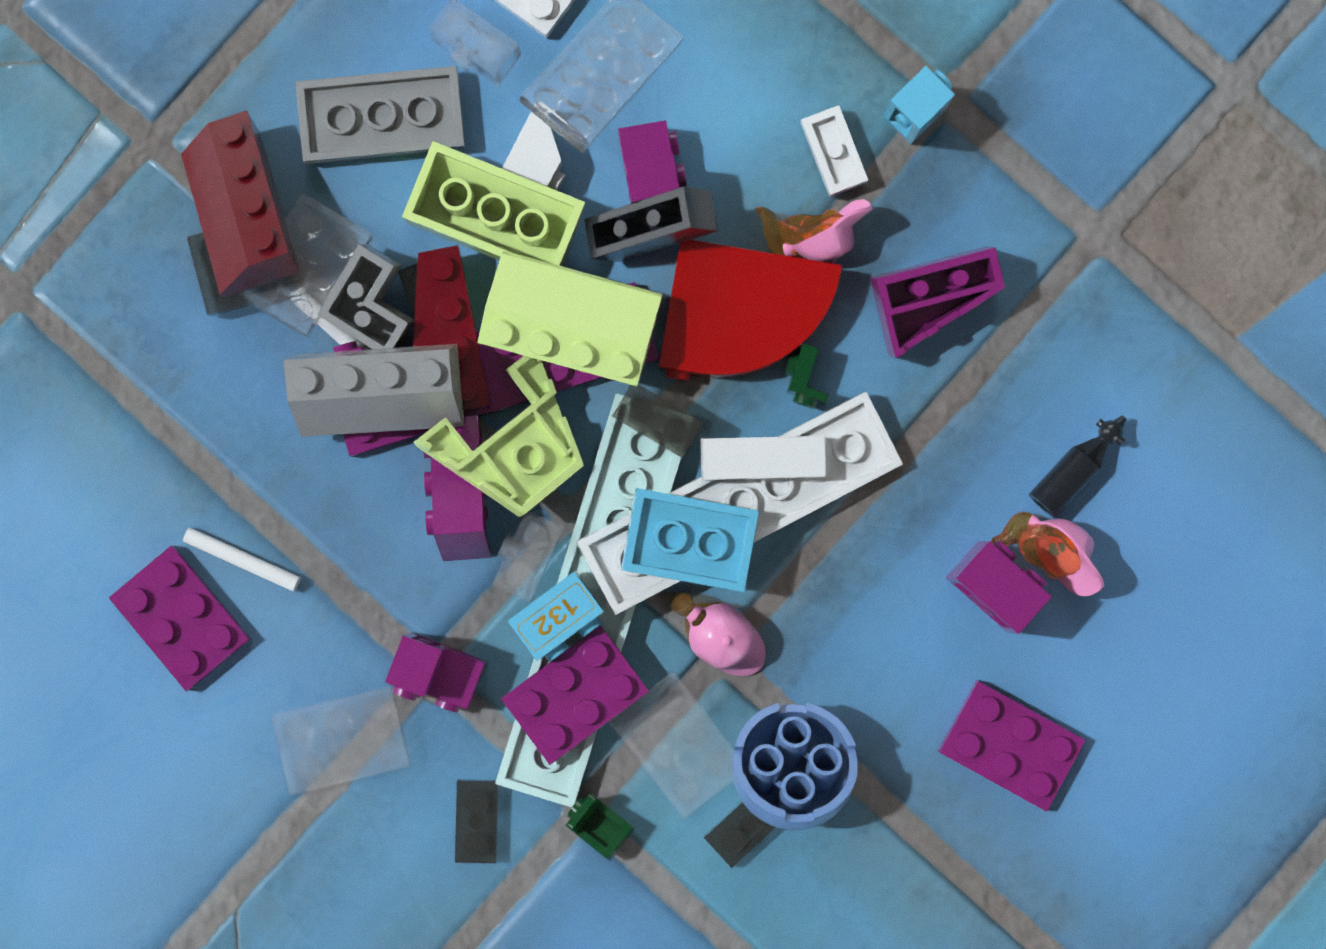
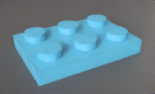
(689, 540)

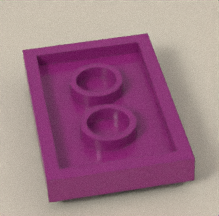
(179, 618)
(575, 694)
(1011, 745)

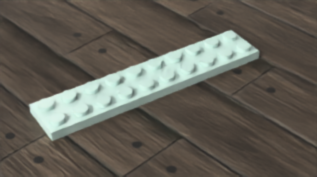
(621, 465)

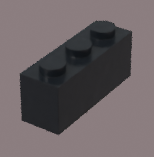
(651, 224)

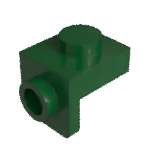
(800, 368)
(598, 826)

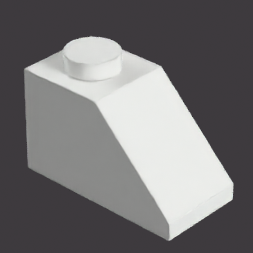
(536, 155)

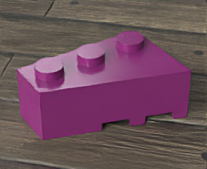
(929, 295)
(457, 506)

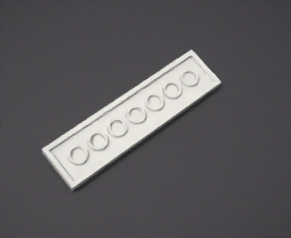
(854, 454)

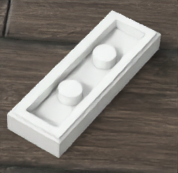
(763, 457)

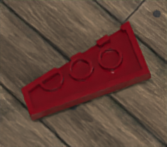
(446, 317)

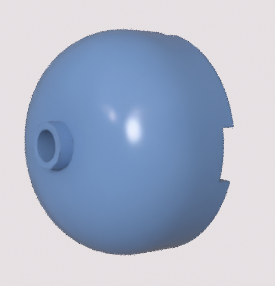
(804, 749)

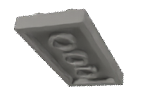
(379, 114)

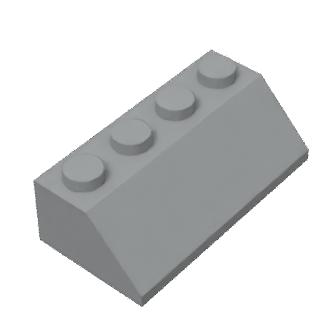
(374, 389)

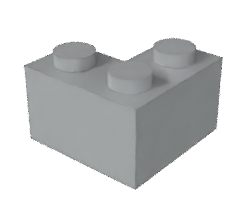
(357, 301)

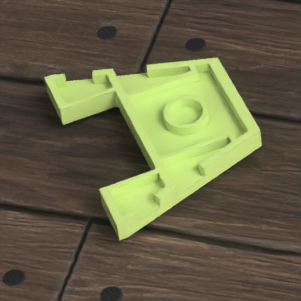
(524, 456)

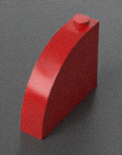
(741, 309)

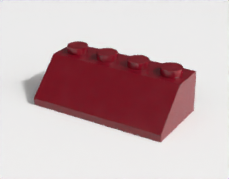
(238, 205)

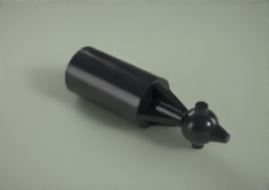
(1076, 469)

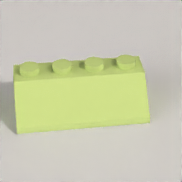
(491, 208)
(569, 318)

